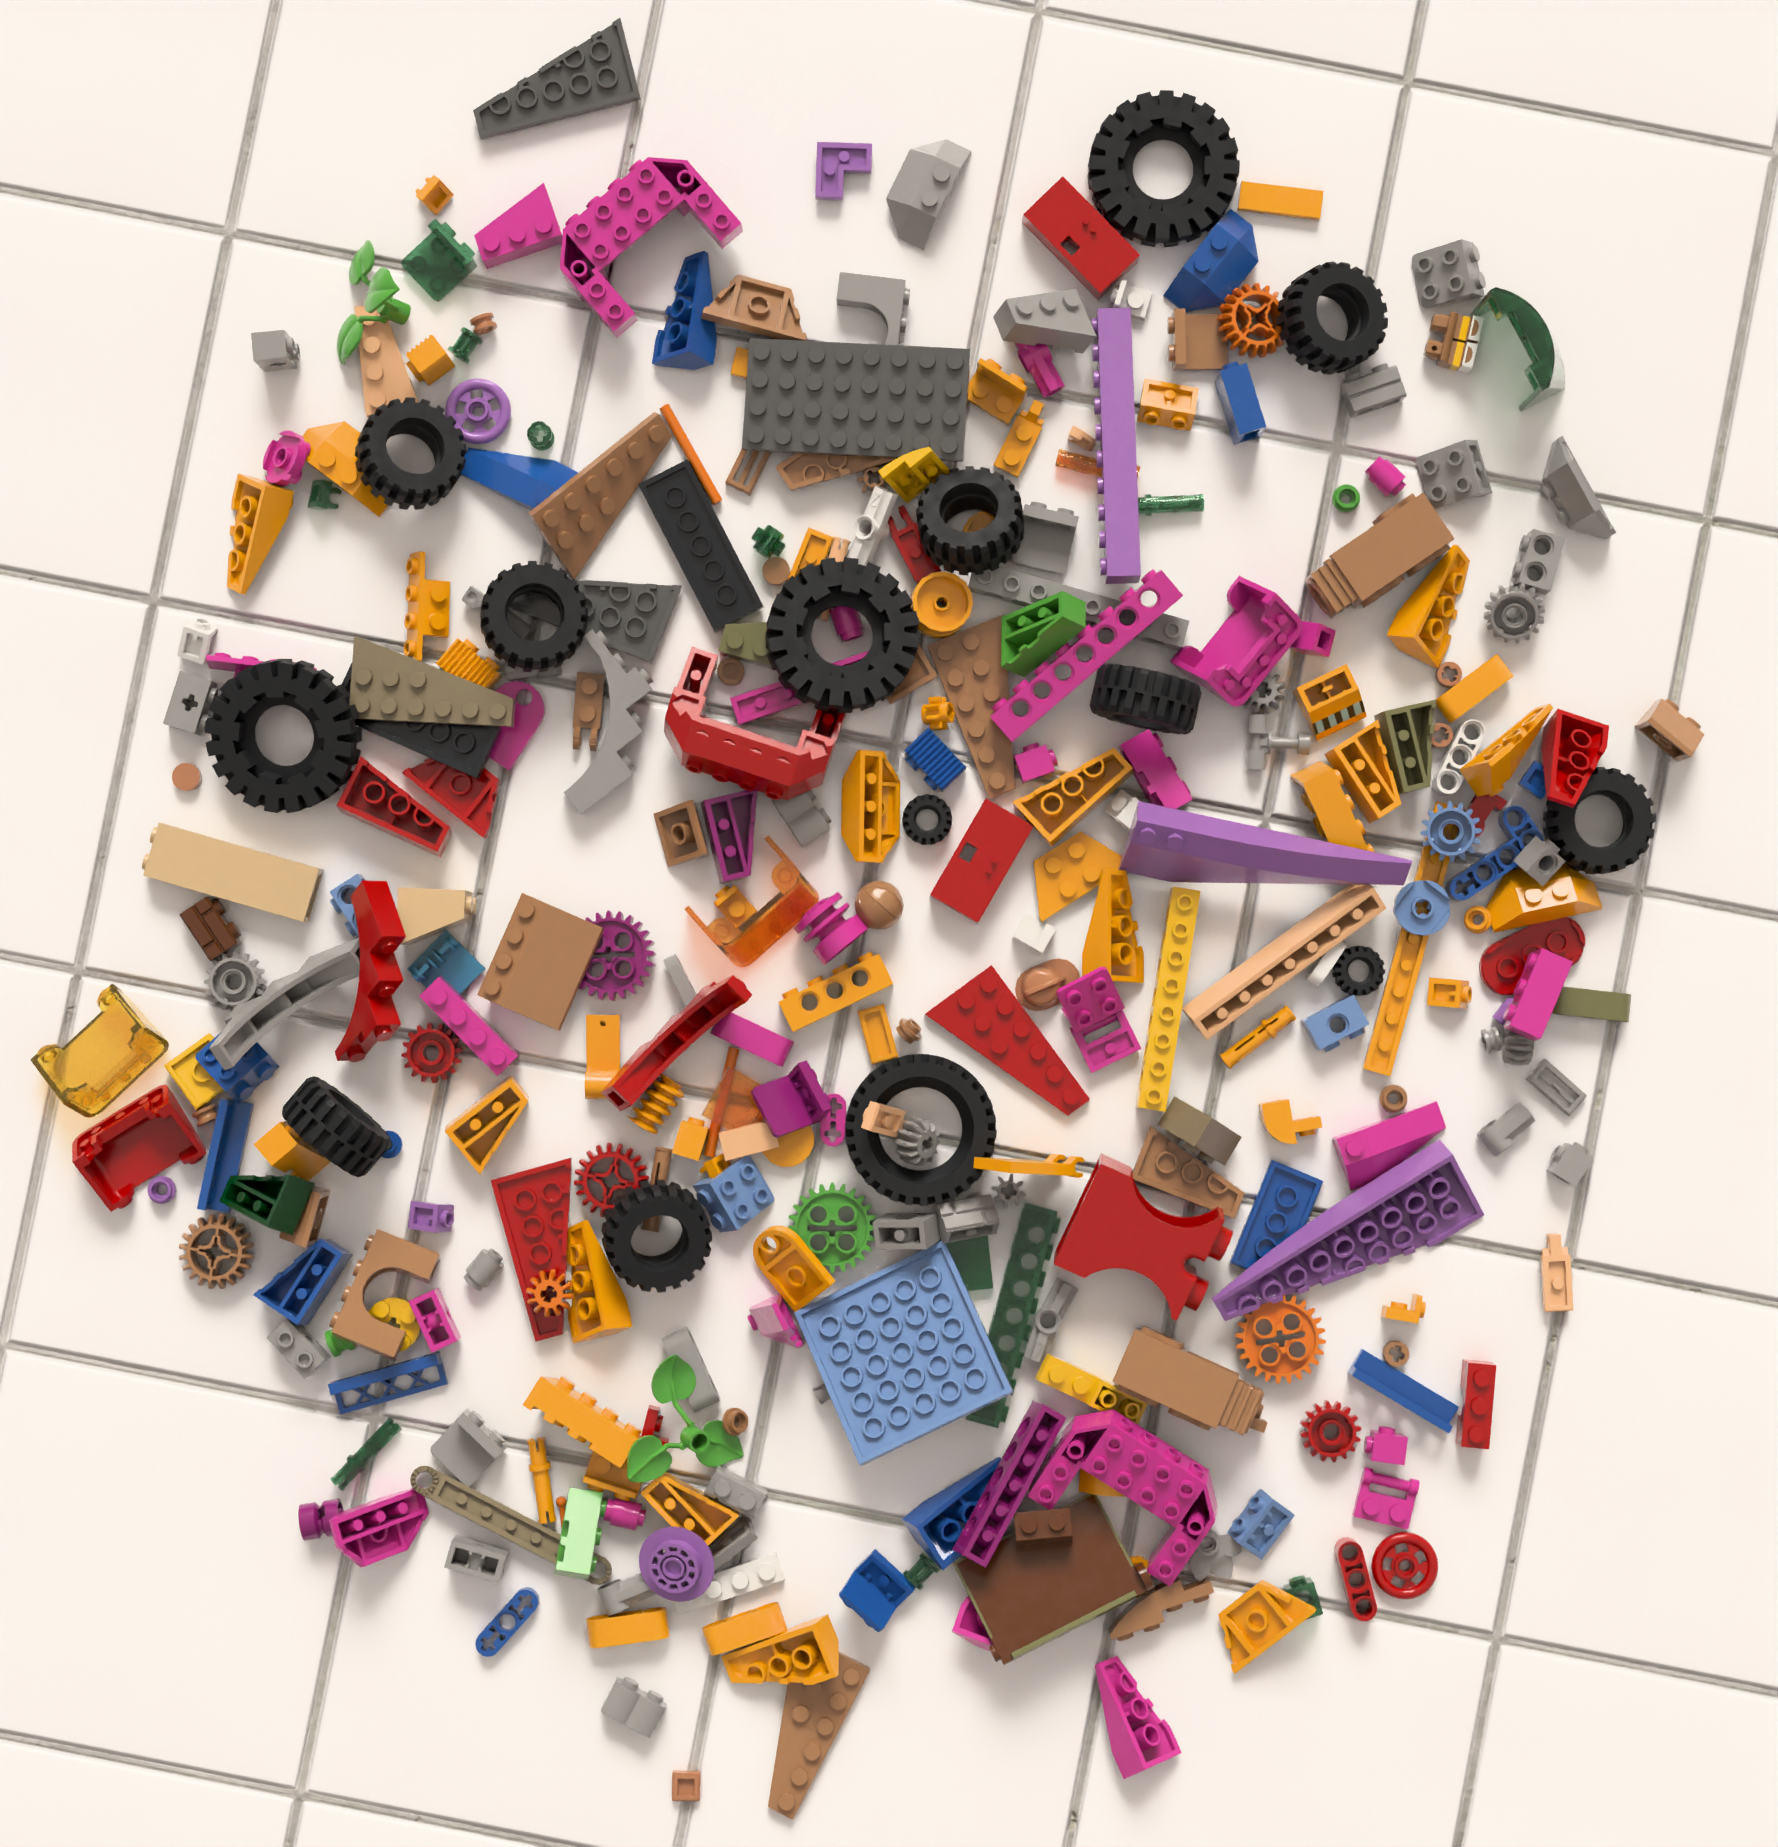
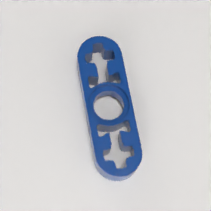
(488, 1632)

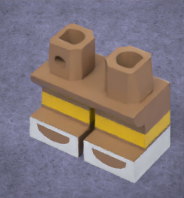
(1458, 341)

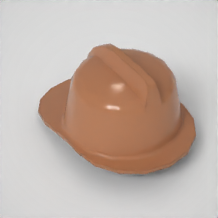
(1038, 985)

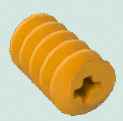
(657, 1104)

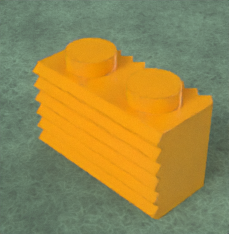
(429, 361)
(465, 663)

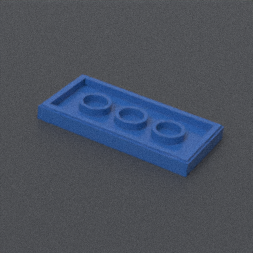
(1276, 1213)

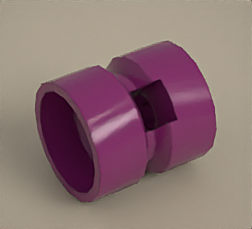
(315, 1518)

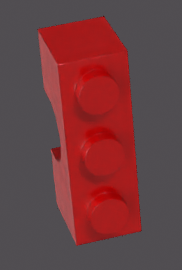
(1478, 1396)

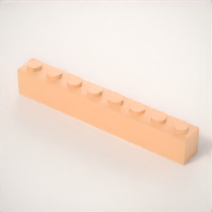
(1283, 958)

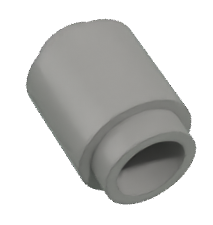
(484, 1269)

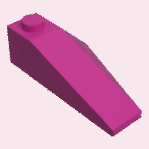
(1133, 1728)

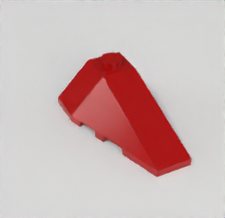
(1570, 754)

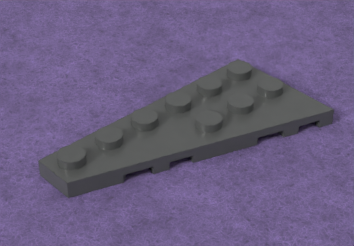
(573, 84)
(625, 612)

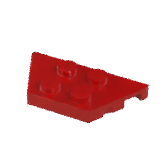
(461, 794)

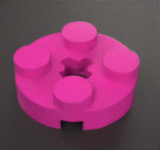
(286, 458)

